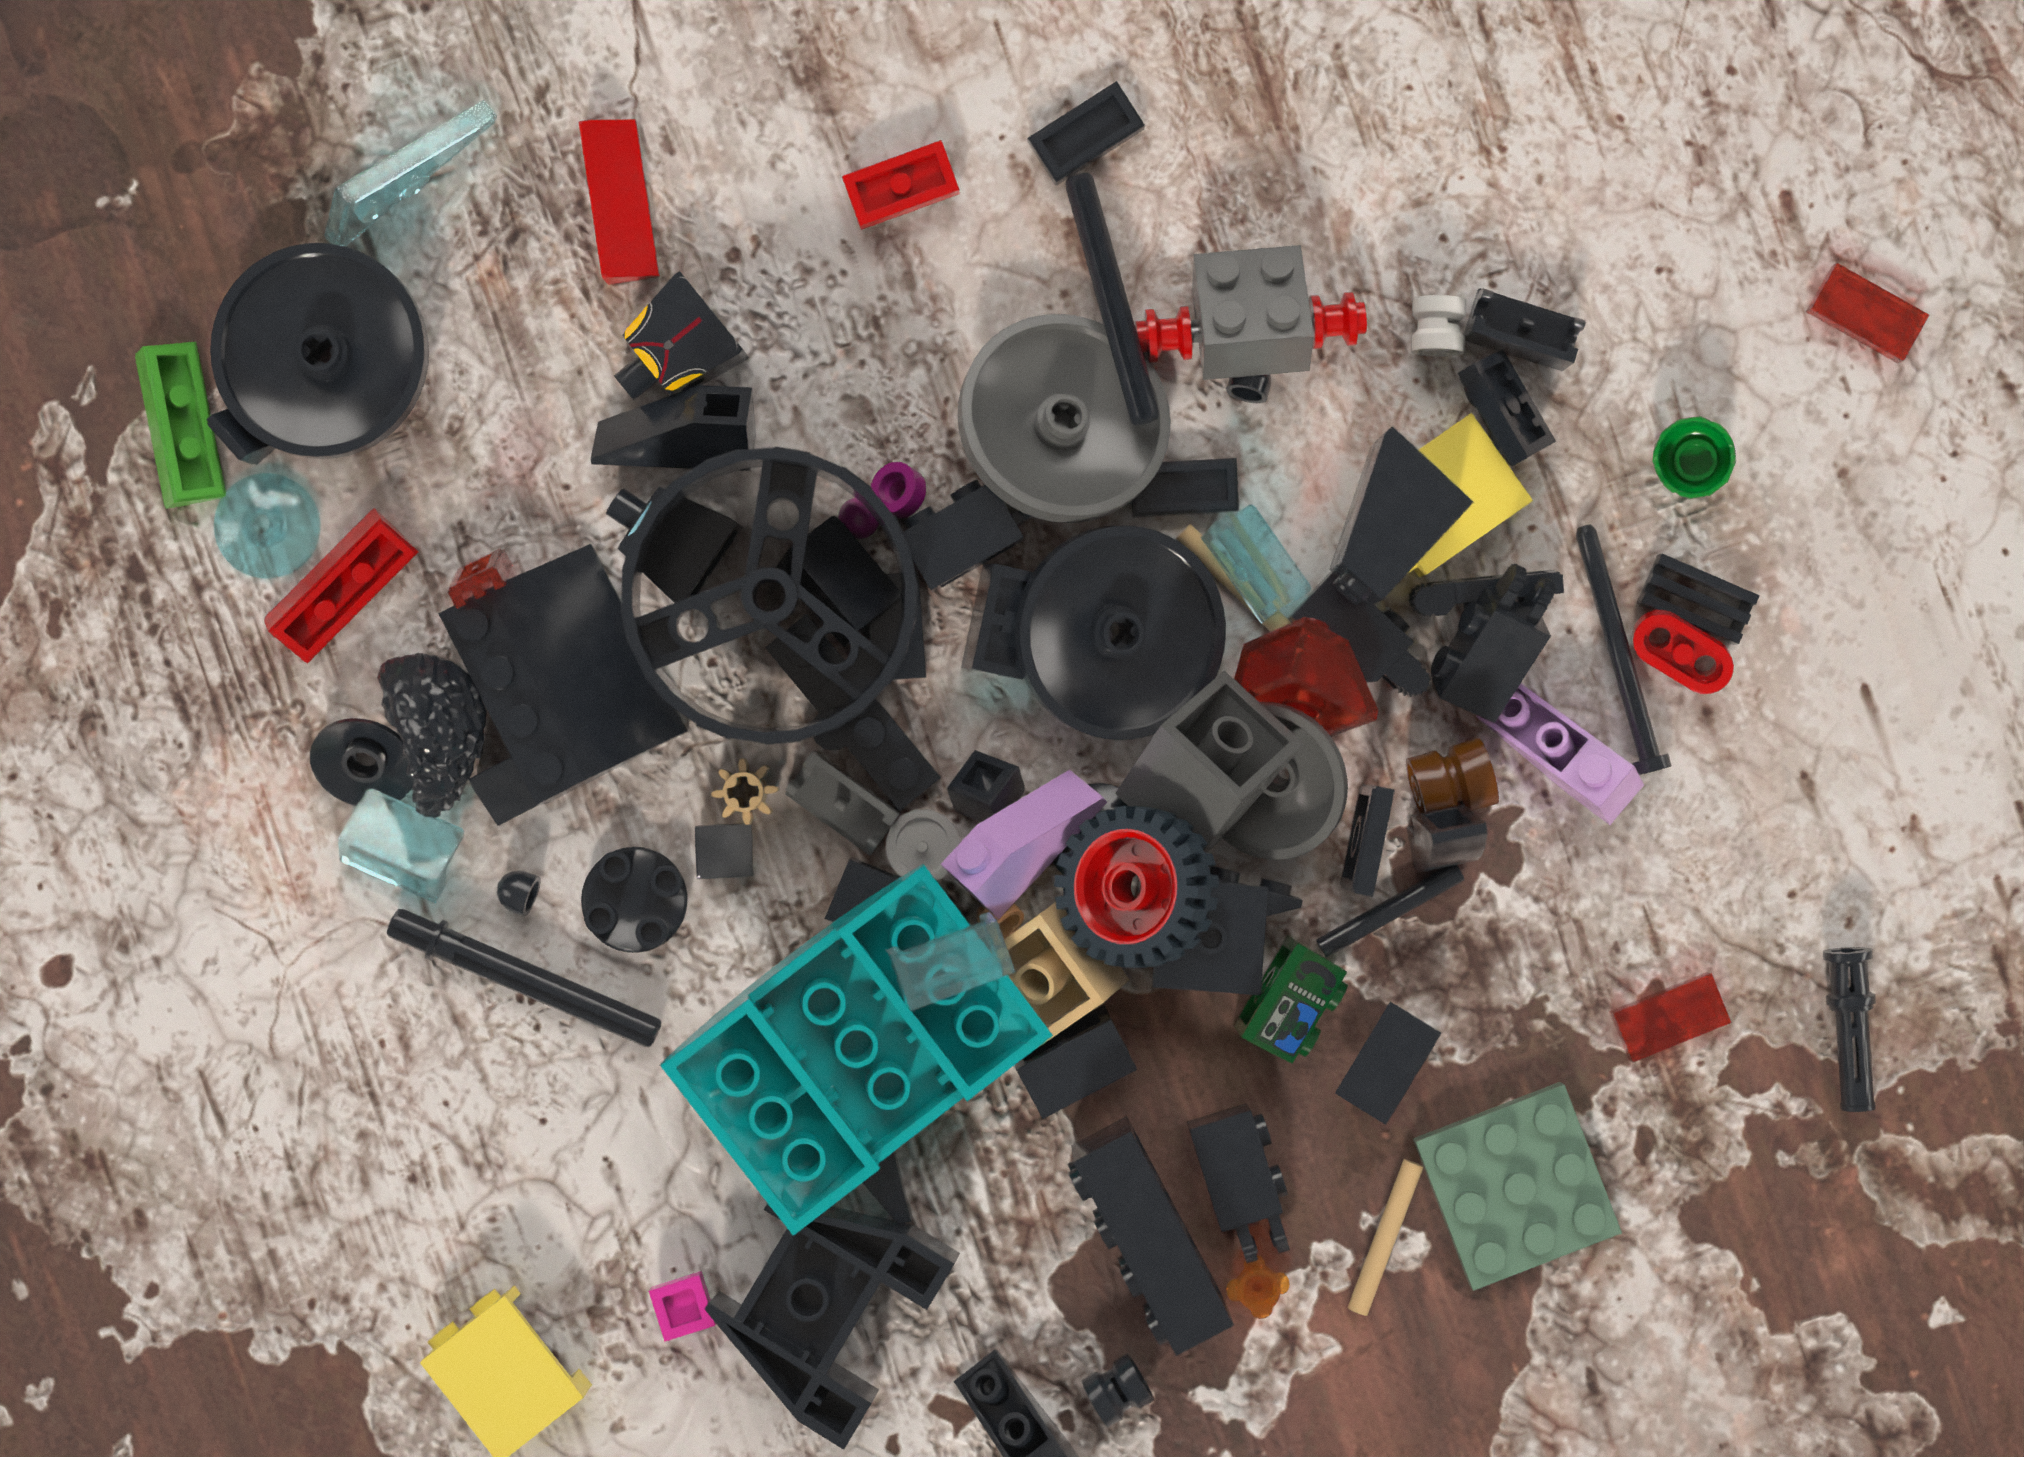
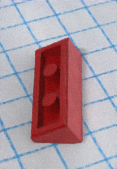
(619, 200)
(339, 586)

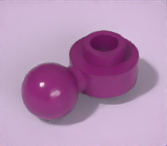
(888, 486)

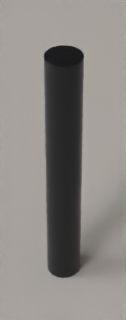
(1389, 910)

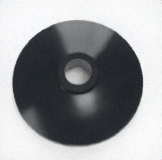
(348, 772)

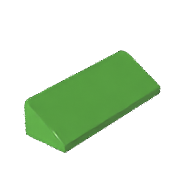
(178, 424)

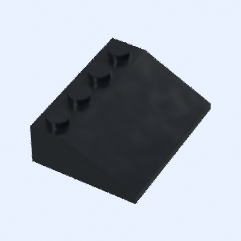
(560, 674)

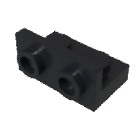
(1506, 407)

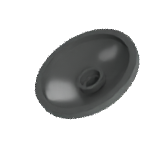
(1301, 810)

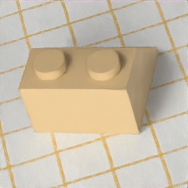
(1058, 974)

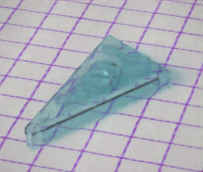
(401, 175)

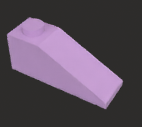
(1021, 841)

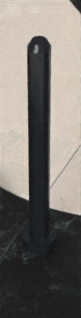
(1620, 653)

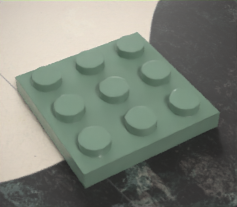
(1517, 1185)

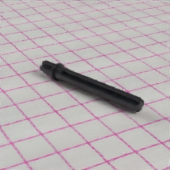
(523, 977)

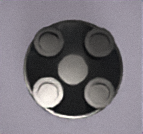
(634, 899)

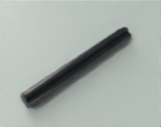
(1112, 299)

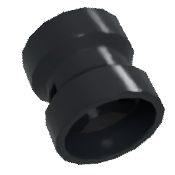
(1117, 1390)

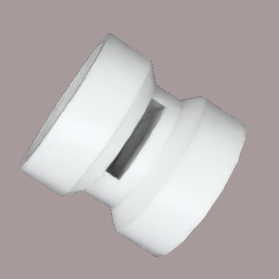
(1438, 325)

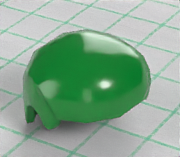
(1694, 457)

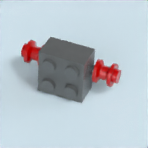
(1252, 316)

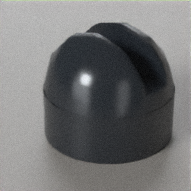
(1250, 388)
(518, 891)

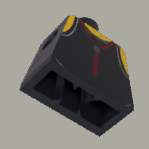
(677, 343)

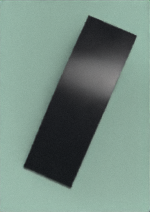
(1446, 838)

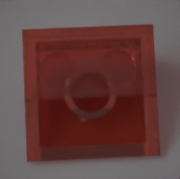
(1309, 671)

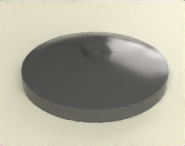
(1052, 421)

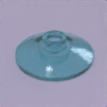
(291, 531)

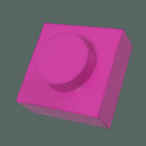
(681, 1306)

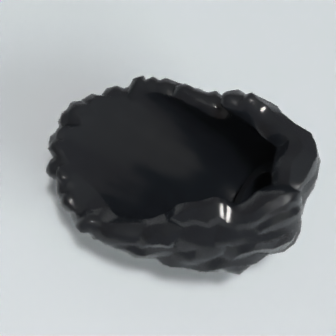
(438, 723)

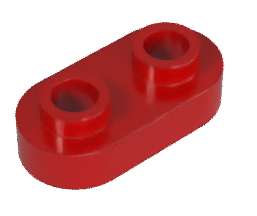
(1681, 650)

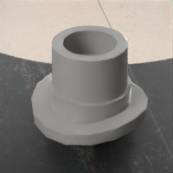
(921, 839)

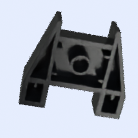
(812, 1301)

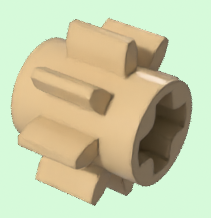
(737, 803)

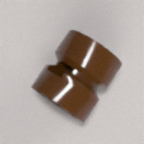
(1453, 780)

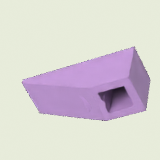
(1567, 754)

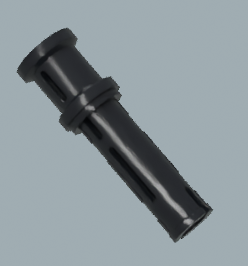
(1855, 1092)

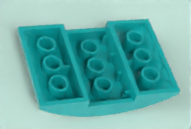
(828, 1065)

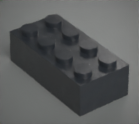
(1153, 1240)

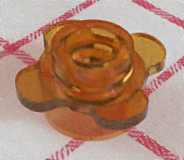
(1258, 1301)

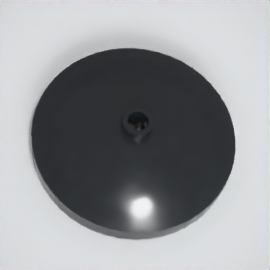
(273, 339)
(1165, 642)

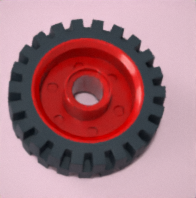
(1171, 896)

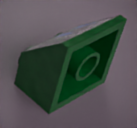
(1291, 1001)

